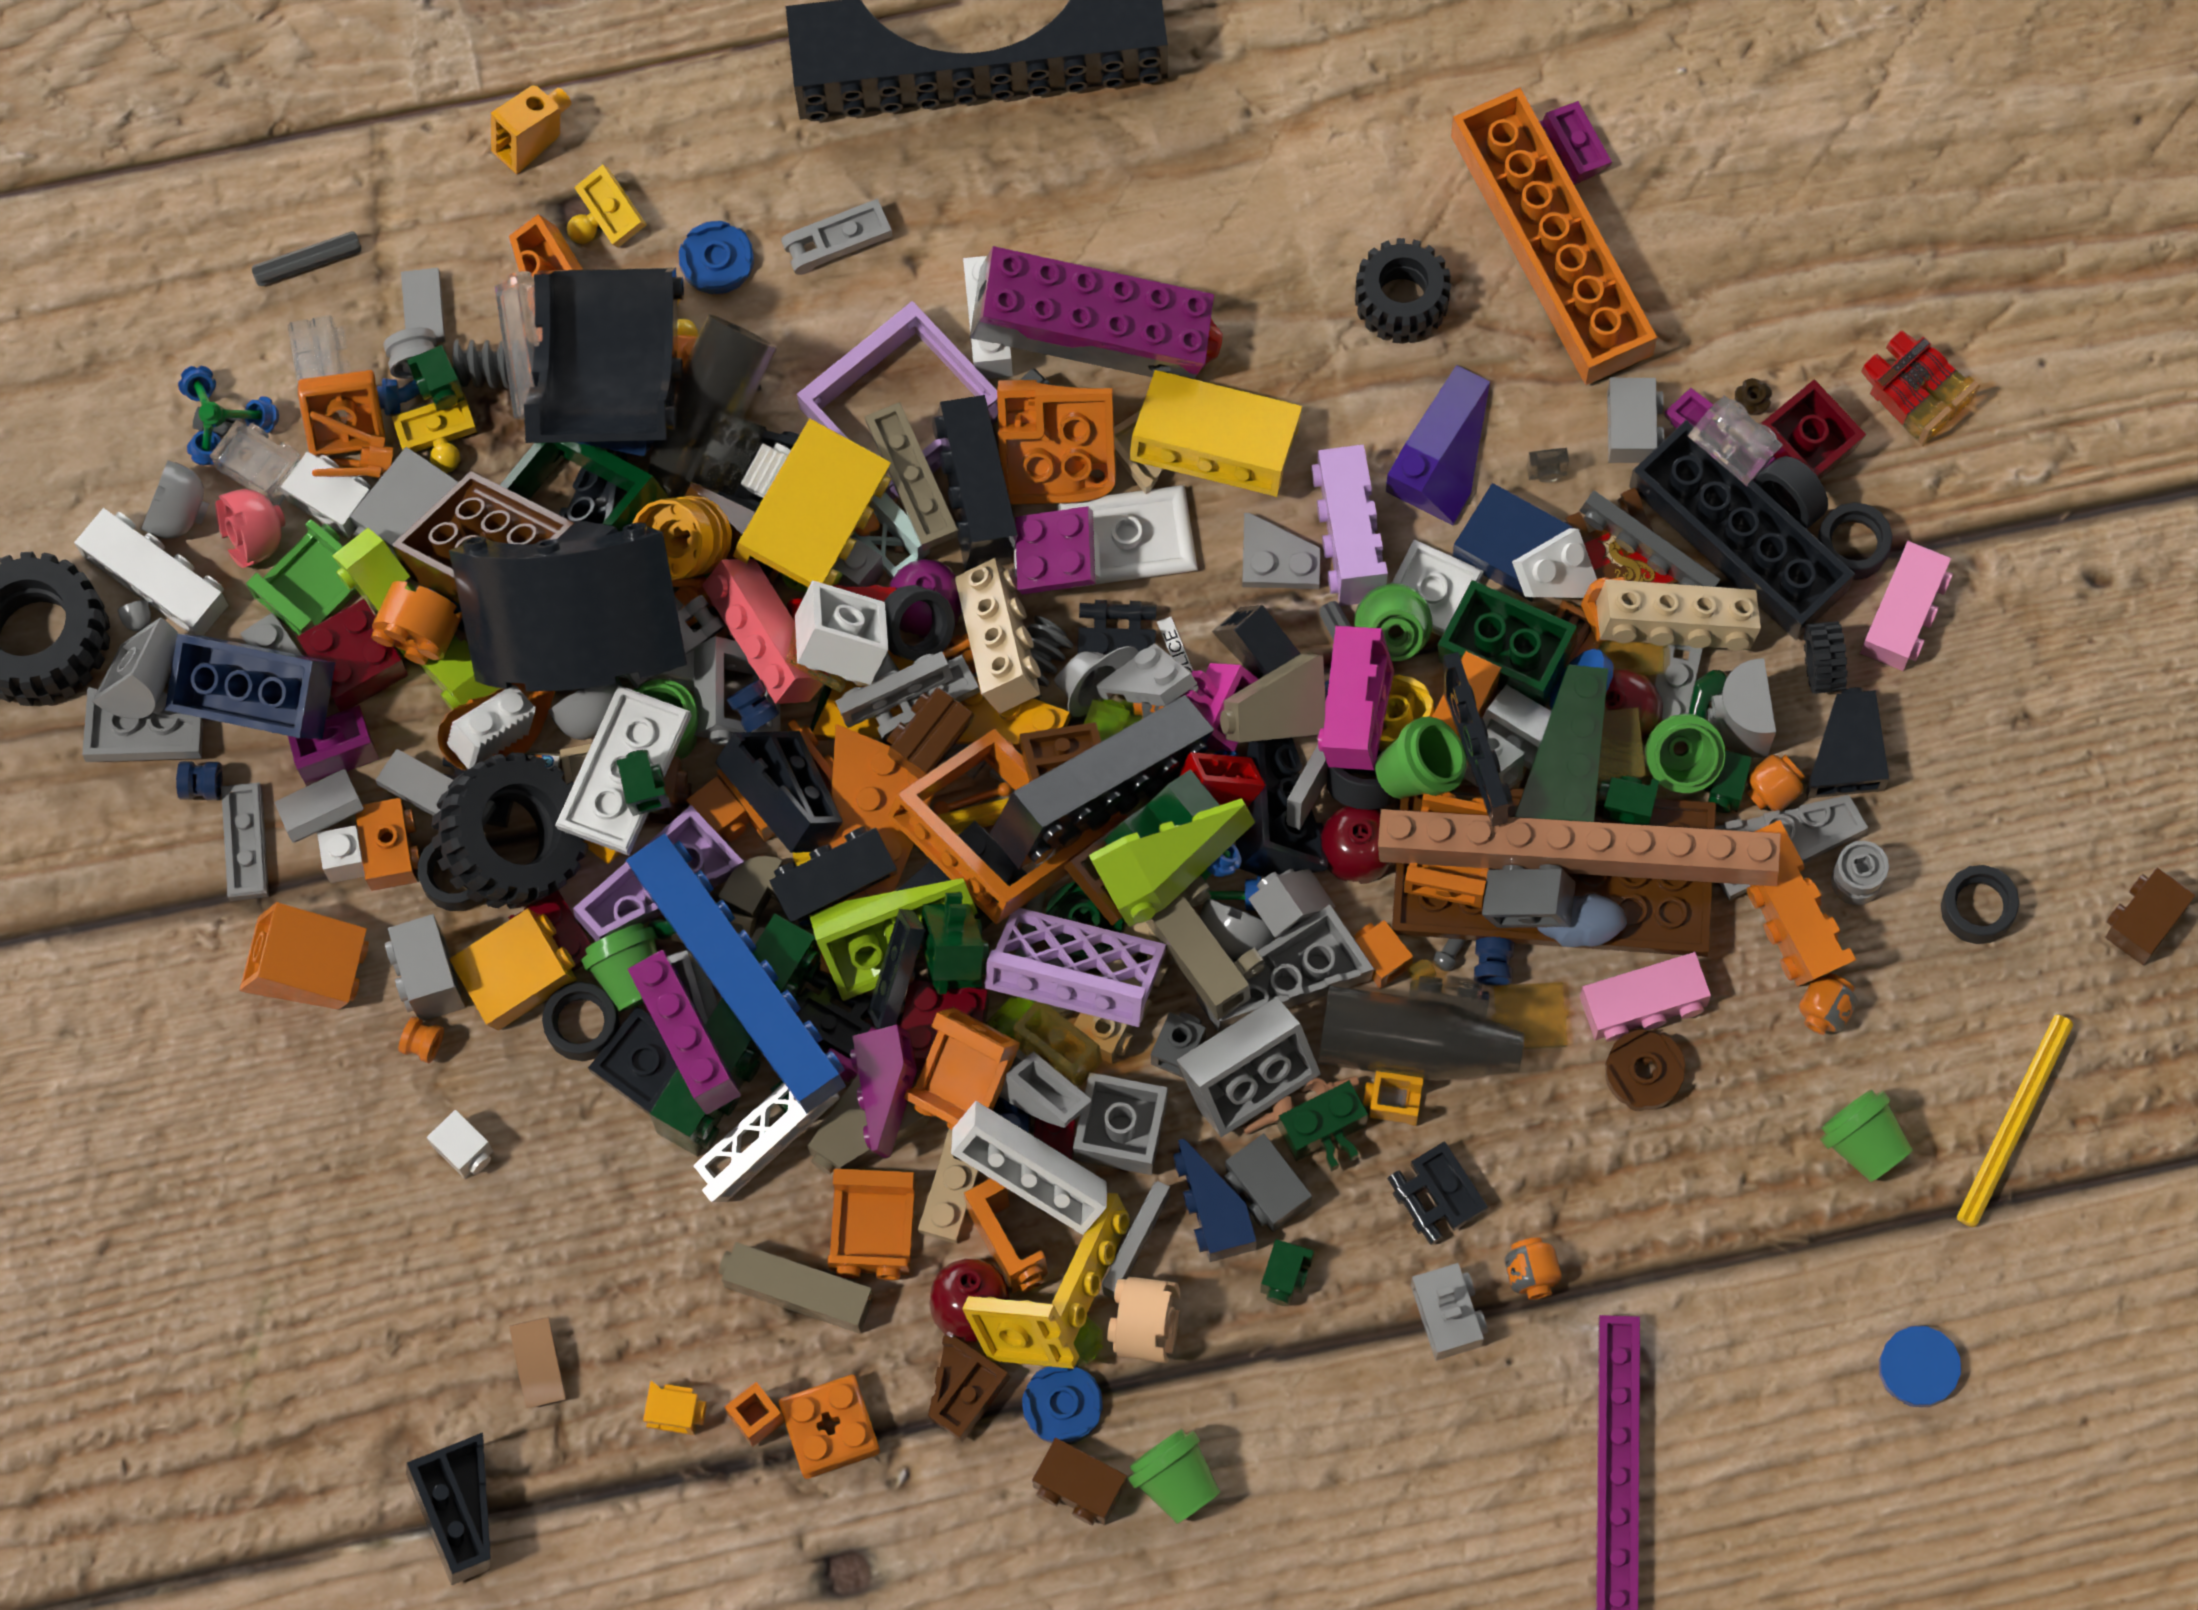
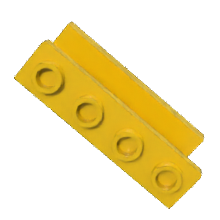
(1215, 433)
(815, 506)

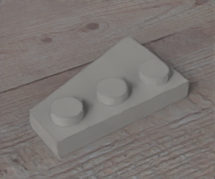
(147, 738)

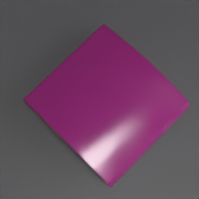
(1575, 142)

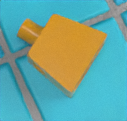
(527, 126)

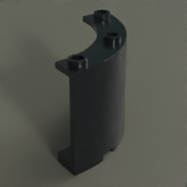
(604, 355)
(568, 610)

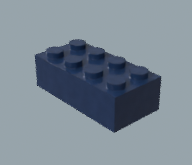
(250, 686)

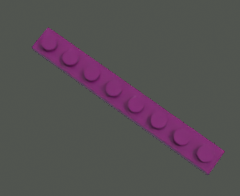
(1618, 1463)

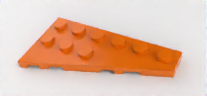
(863, 793)

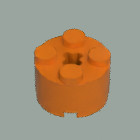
(416, 622)

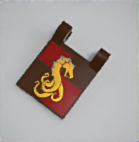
(1608, 557)

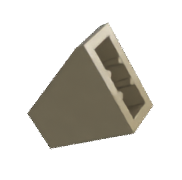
(1279, 704)
(841, 1137)

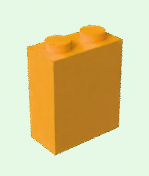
(514, 968)

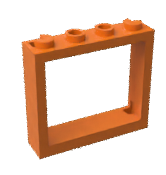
(953, 854)

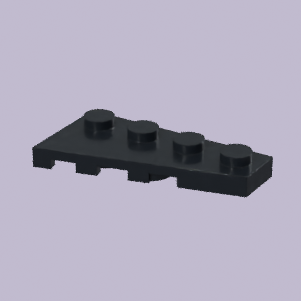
(1474, 739)

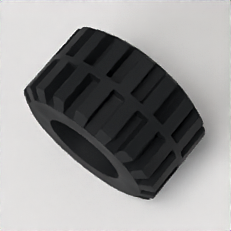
(1407, 263)

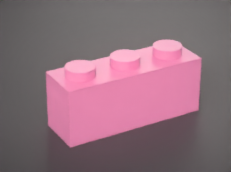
(1907, 606)
(1645, 997)

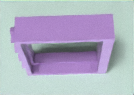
(874, 350)

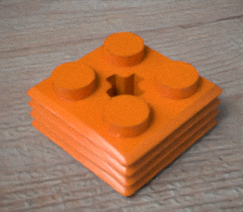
(349, 392)
(816, 1449)

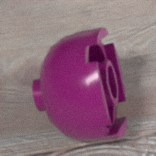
(933, 576)

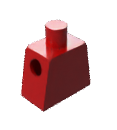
(1226, 776)

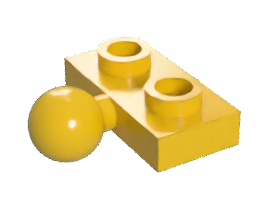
(608, 209)
(430, 428)

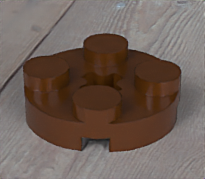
(1650, 1048)

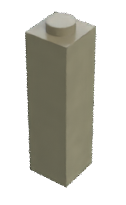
(796, 1287)

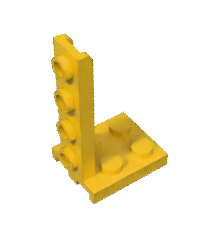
(1046, 1332)

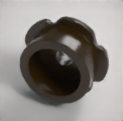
(1756, 405)

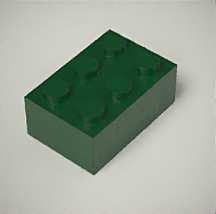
(1513, 635)

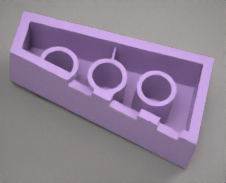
(1350, 523)
(622, 898)

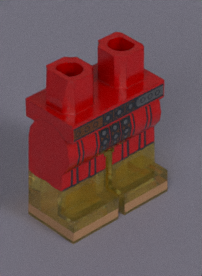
(1919, 386)

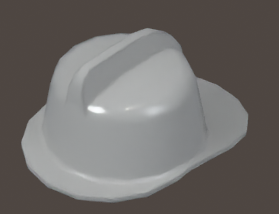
(1086, 670)

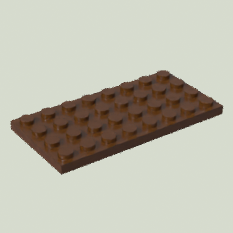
(1659, 912)

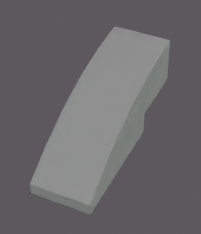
(1042, 1091)

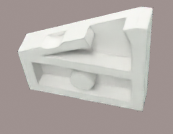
(1556, 568)

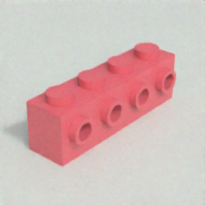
(760, 627)

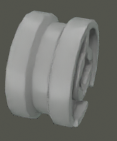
(405, 345)

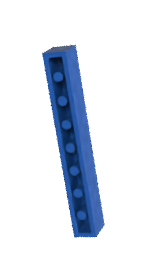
(736, 973)

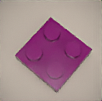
(1055, 550)

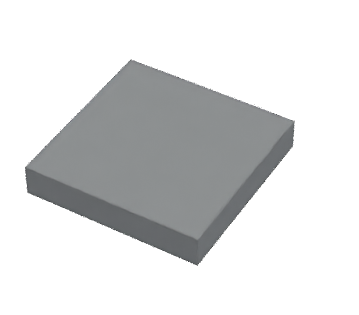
(318, 806)

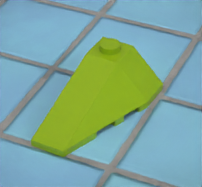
(1155, 869)
(858, 931)

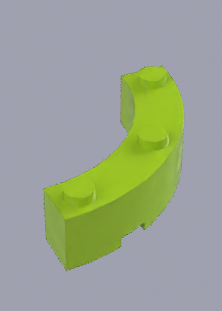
(371, 569)

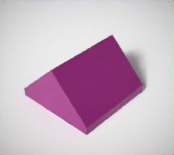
(344, 746)

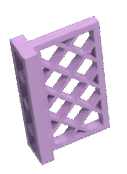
(1068, 985)

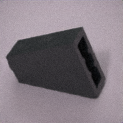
(1256, 640)
(1851, 748)

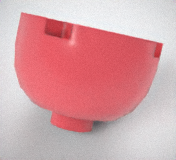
(250, 525)

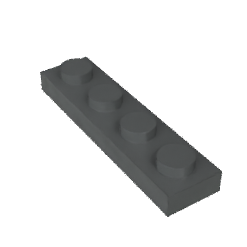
(1636, 537)

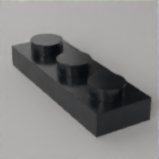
(897, 969)

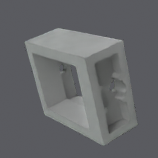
(709, 665)

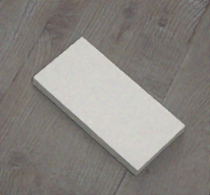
(597, 800)

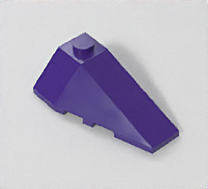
(1442, 451)

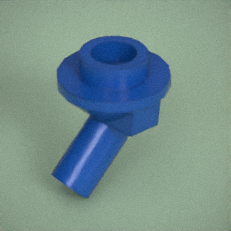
(392, 396)

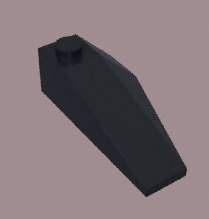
(1270, 842)

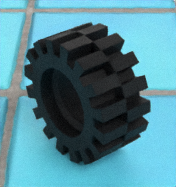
(1825, 657)

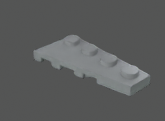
(1811, 827)

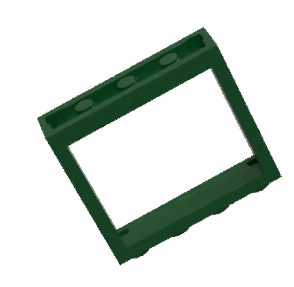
(545, 457)

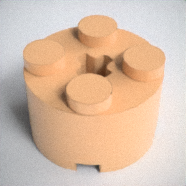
(1145, 1319)

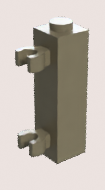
(1199, 954)

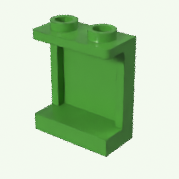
(304, 583)

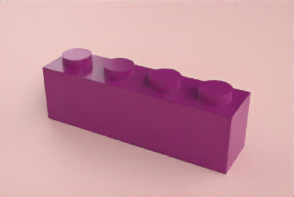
(684, 1032)

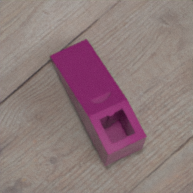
(885, 1073)

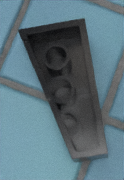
(975, 481)

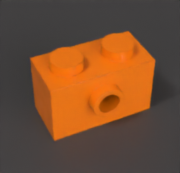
(387, 845)

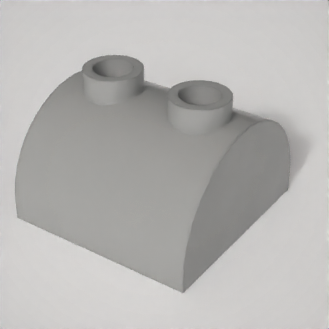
(139, 673)
(1745, 710)

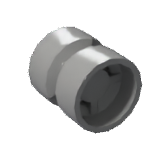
(1859, 872)

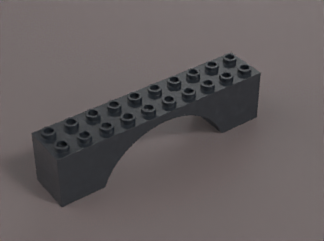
(857, 65)

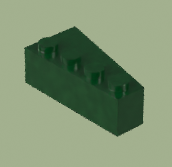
(1568, 757)

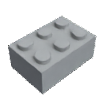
(1249, 1066)

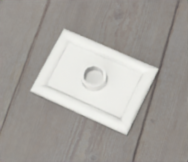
(1142, 533)

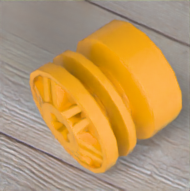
(684, 518)

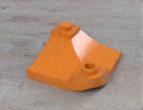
(1054, 440)

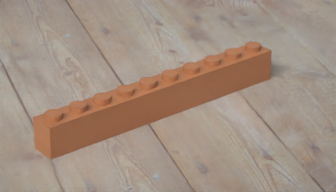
(1580, 847)

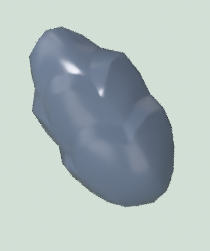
(1592, 922)

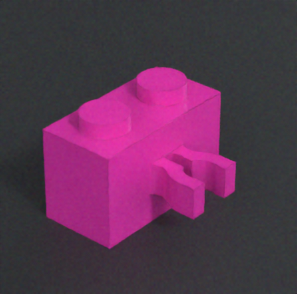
(1213, 688)

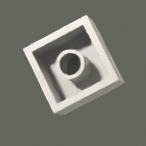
(841, 633)

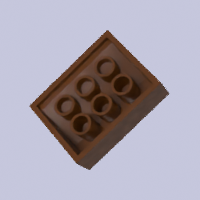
(467, 511)

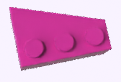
(1356, 698)

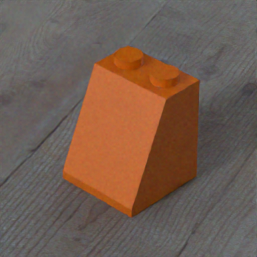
(304, 957)

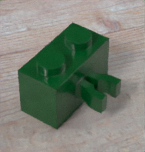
(953, 940)
(1322, 1122)

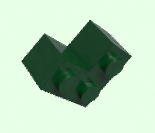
(1175, 803)

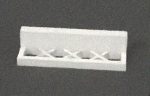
(763, 1150)

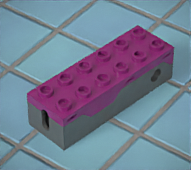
(1093, 315)

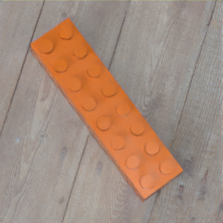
(1553, 236)

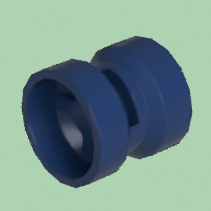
(753, 706)
(199, 780)
(1494, 961)

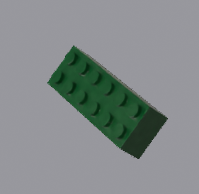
(676, 1114)

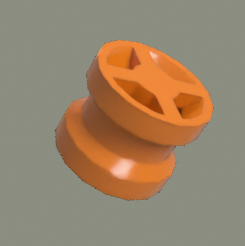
(421, 1039)

